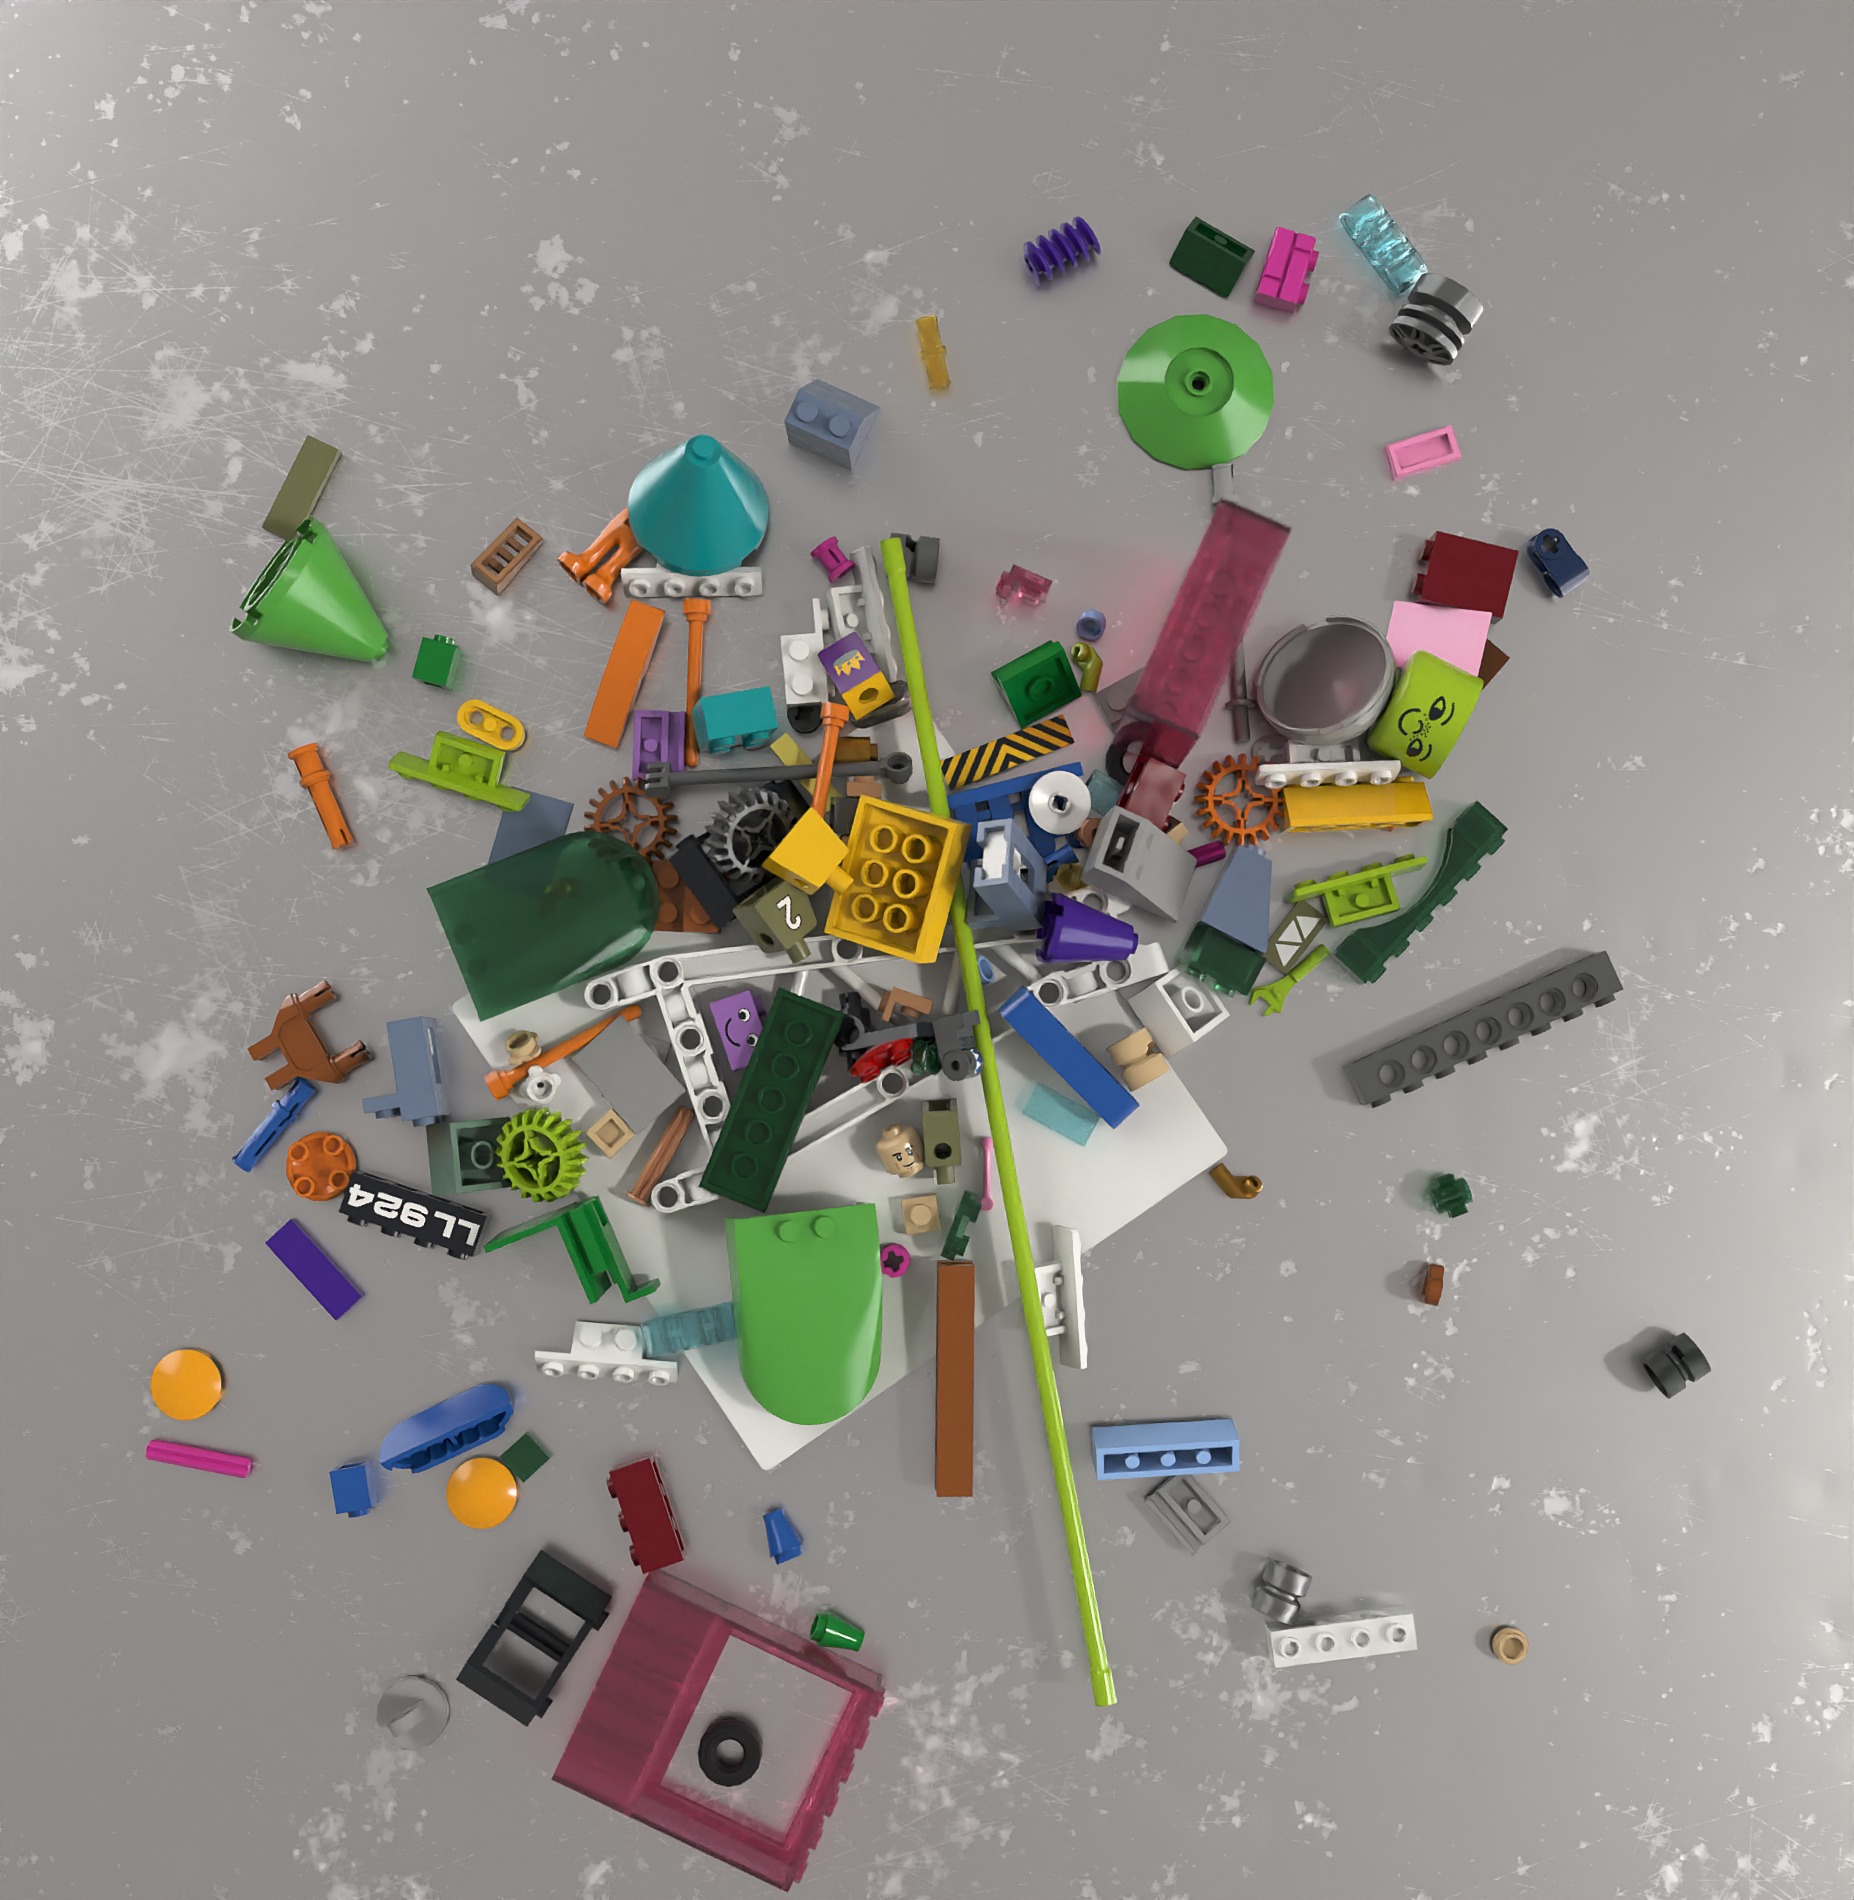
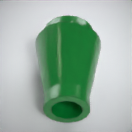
(834, 1632)

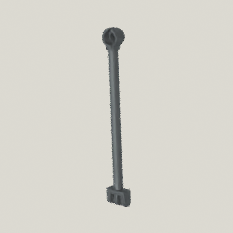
(660, 776)

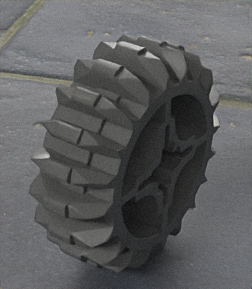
(744, 855)

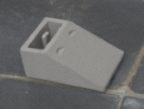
(1139, 864)

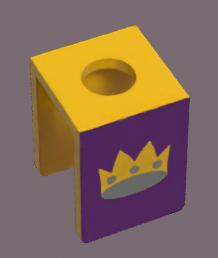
(856, 675)

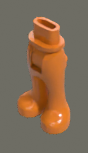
(581, 565)

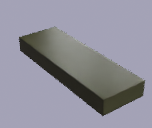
(301, 488)

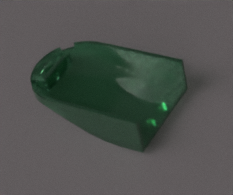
(547, 918)

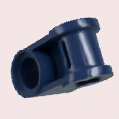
(1559, 565)

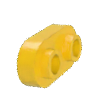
(491, 726)

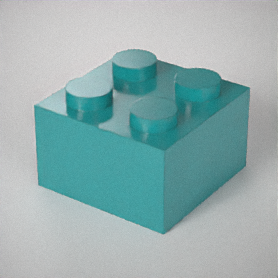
(734, 720)

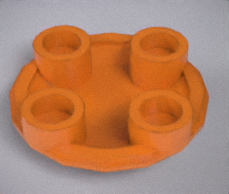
(320, 1166)

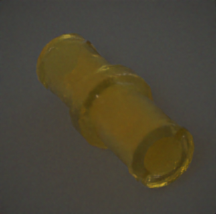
(933, 352)
(1064, 876)

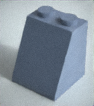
(830, 422)
(1241, 899)

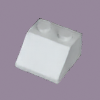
(1177, 1010)

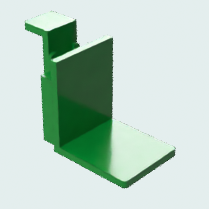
(589, 1245)

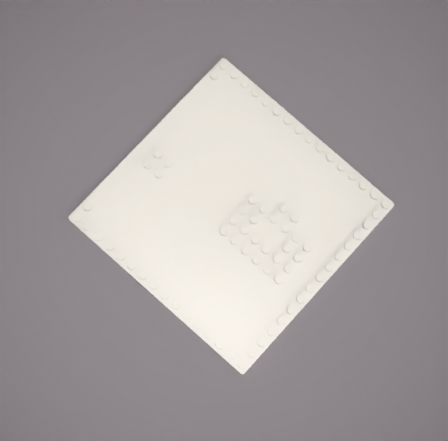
(1058, 1179)

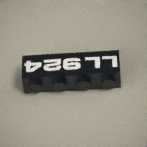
(415, 1214)

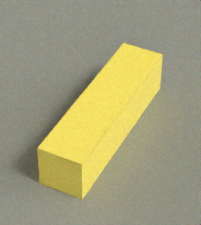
(791, 755)

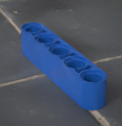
(1068, 1057)

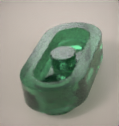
(956, 1240)

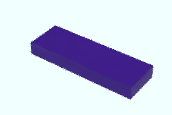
(314, 1269)

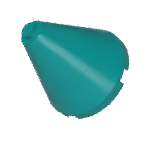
(698, 508)

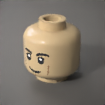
(901, 1150)

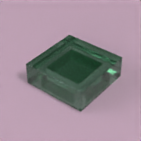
(525, 1456)

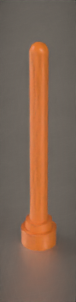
(696, 614)
(834, 718)
(503, 1081)

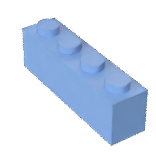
(1165, 1449)

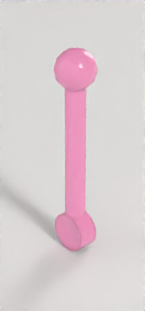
(987, 1202)

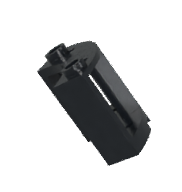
(703, 876)
(566, 1589)

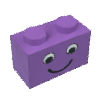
(739, 1025)

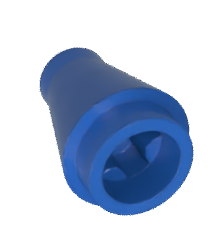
(781, 1537)

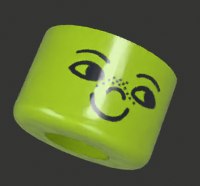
(1425, 713)

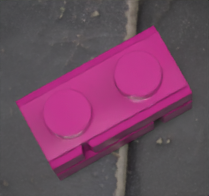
(1285, 270)

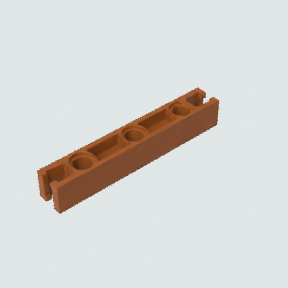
(954, 1378)

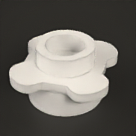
(540, 1094)

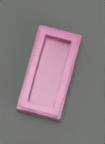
(1422, 453)

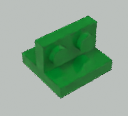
(1037, 683)

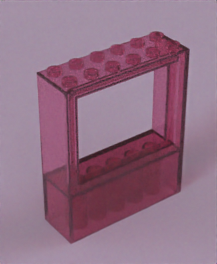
(1202, 634)
(648, 1702)

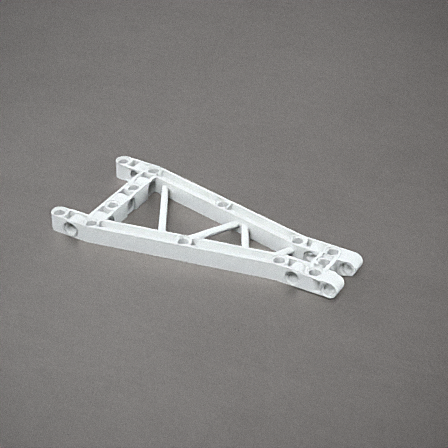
(702, 1067)

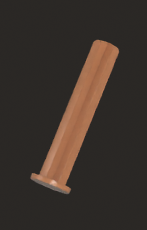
(662, 1155)

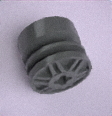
(1436, 319)

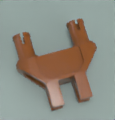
(303, 1045)

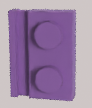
(658, 738)

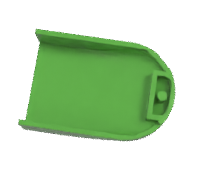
(807, 1309)

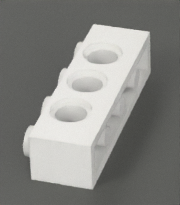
(1341, 1636)

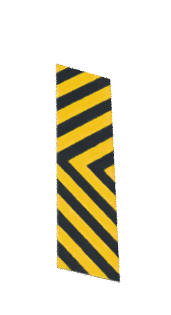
(1006, 752)

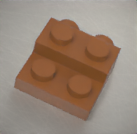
(678, 906)

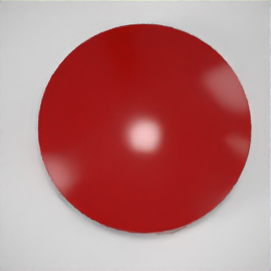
(880, 1056)

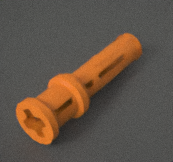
(316, 781)

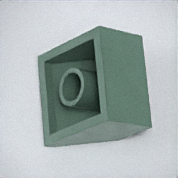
(464, 1156)

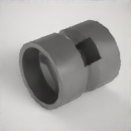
(1281, 1591)

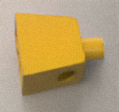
(810, 856)

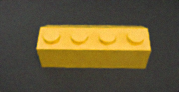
(1355, 806)

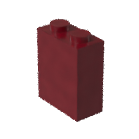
(1465, 574)

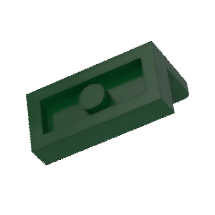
(1211, 256)

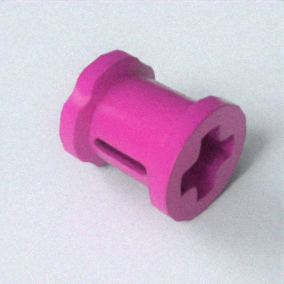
(832, 559)
(903, 1265)

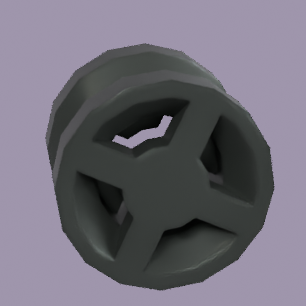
(808, 720)

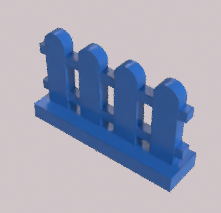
(1000, 808)

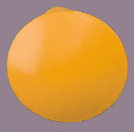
(186, 1384)
(481, 1493)

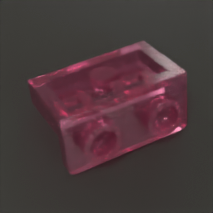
(1028, 585)

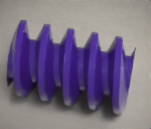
(1060, 248)

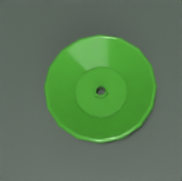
(1189, 424)

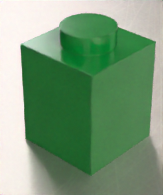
(437, 662)

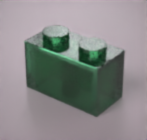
(1221, 961)

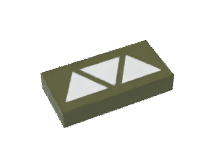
(1293, 936)

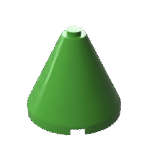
(311, 602)

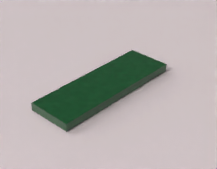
(772, 1100)

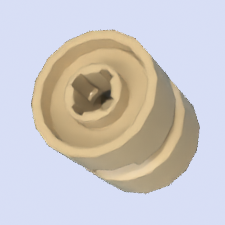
(1138, 1059)

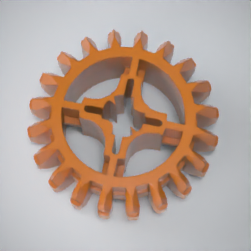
(1223, 800)

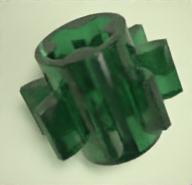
(1451, 1195)

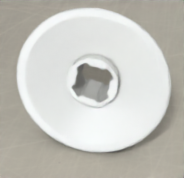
(1075, 805)

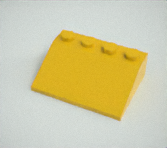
(903, 879)

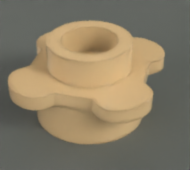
(522, 1047)

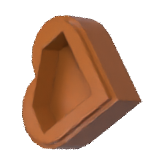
(1432, 1285)

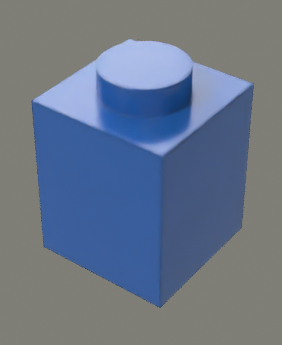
(354, 1488)

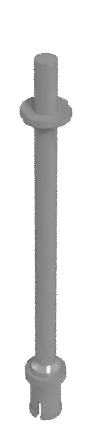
(1225, 487)

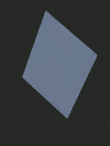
(535, 824)

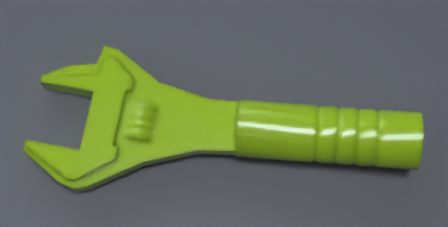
(1276, 992)

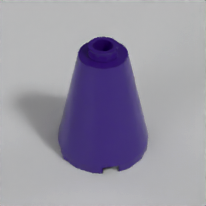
(1082, 933)

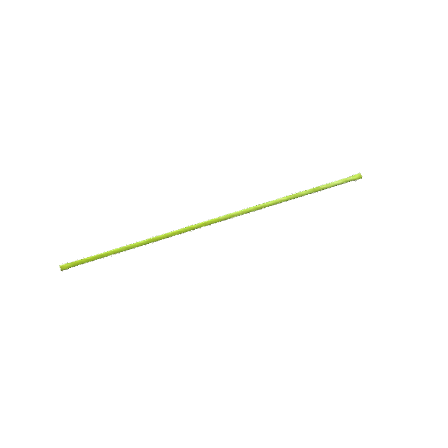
(1100, 1672)

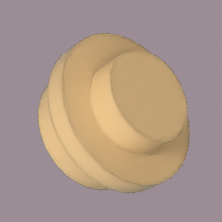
(1510, 1645)

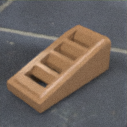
(505, 574)

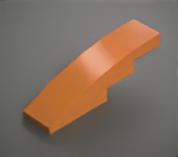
(624, 673)

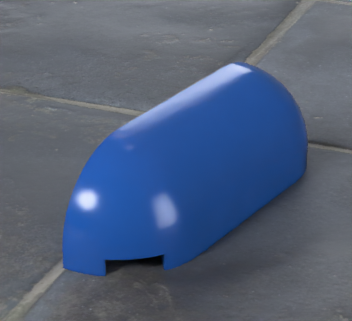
(447, 1429)

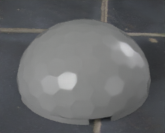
(1327, 680)

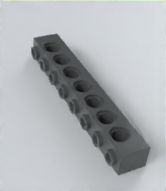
(1594, 970)

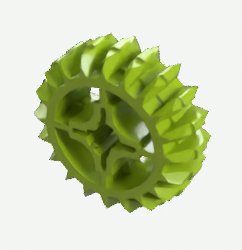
(544, 1135)

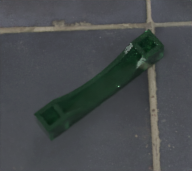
(1467, 841)

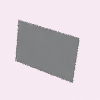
(629, 1074)

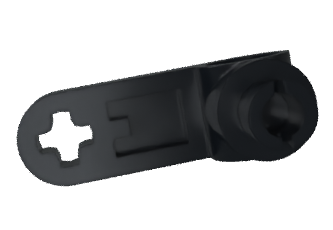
(859, 1017)

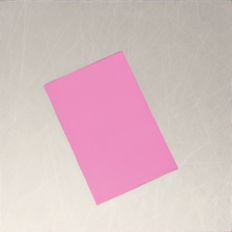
(1443, 631)

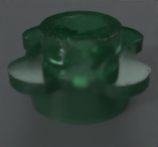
(931, 1064)

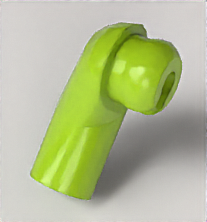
(1089, 663)

